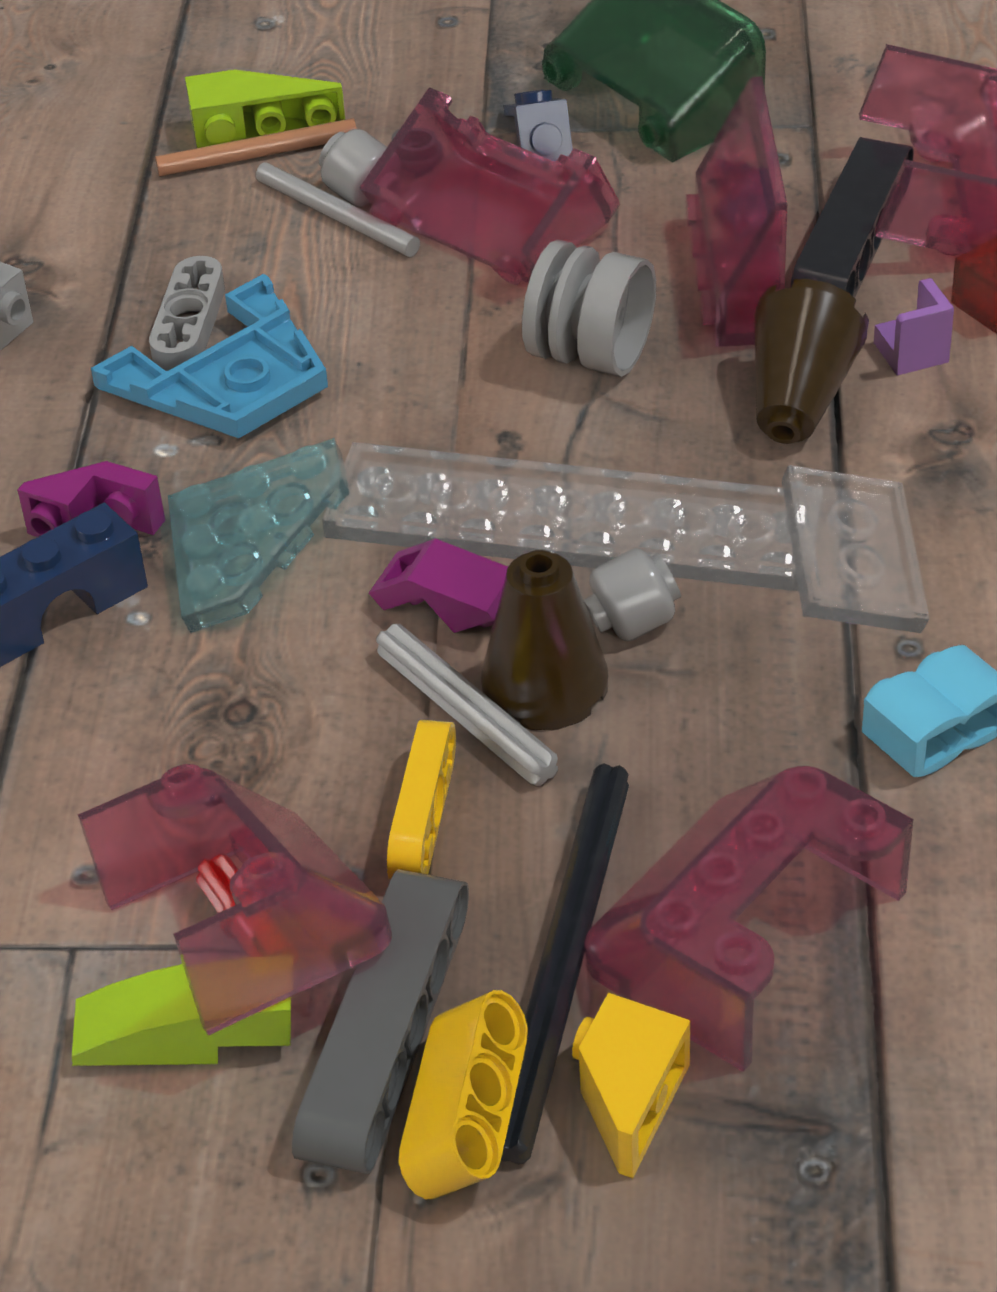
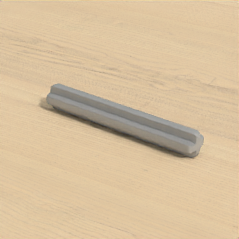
(467, 705)

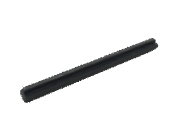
(564, 954)

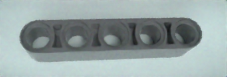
(381, 1026)

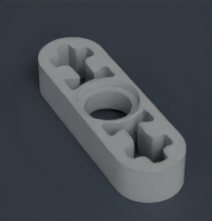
(182, 298)

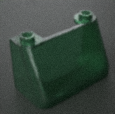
(666, 56)

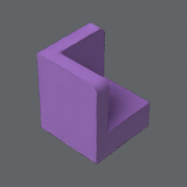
(918, 336)

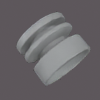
(589, 307)

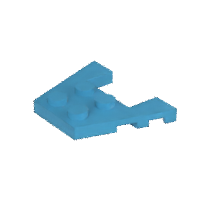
(233, 382)

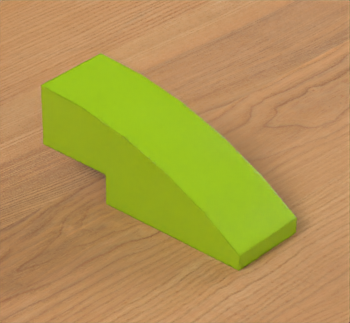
(157, 1023)

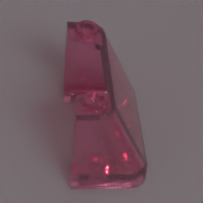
(483, 192)

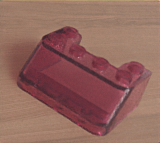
(676, 929)

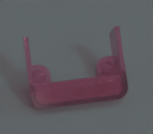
(949, 119)
(295, 900)

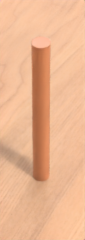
(250, 147)

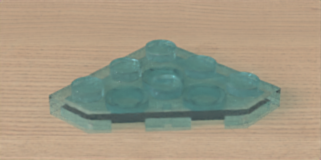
(245, 526)

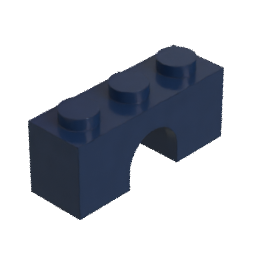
(89, 554)

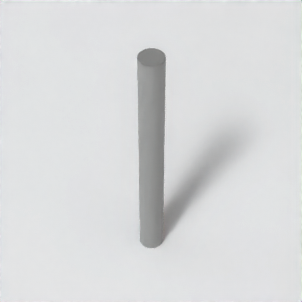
(338, 209)

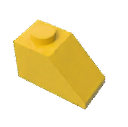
(630, 1073)

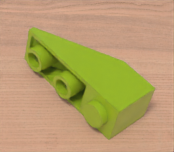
(255, 104)

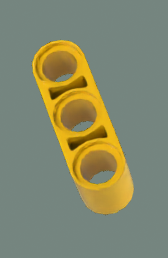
(463, 1095)

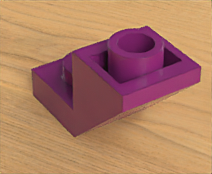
(65, 495)
(453, 582)

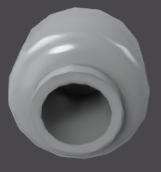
(348, 161)
(632, 594)

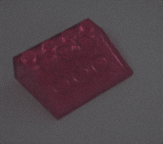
(738, 220)

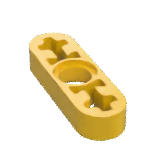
(422, 797)

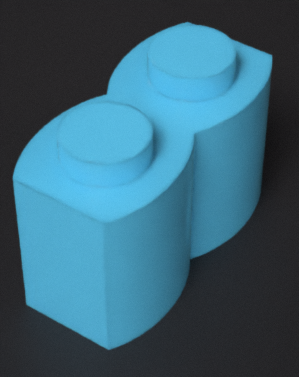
(934, 712)

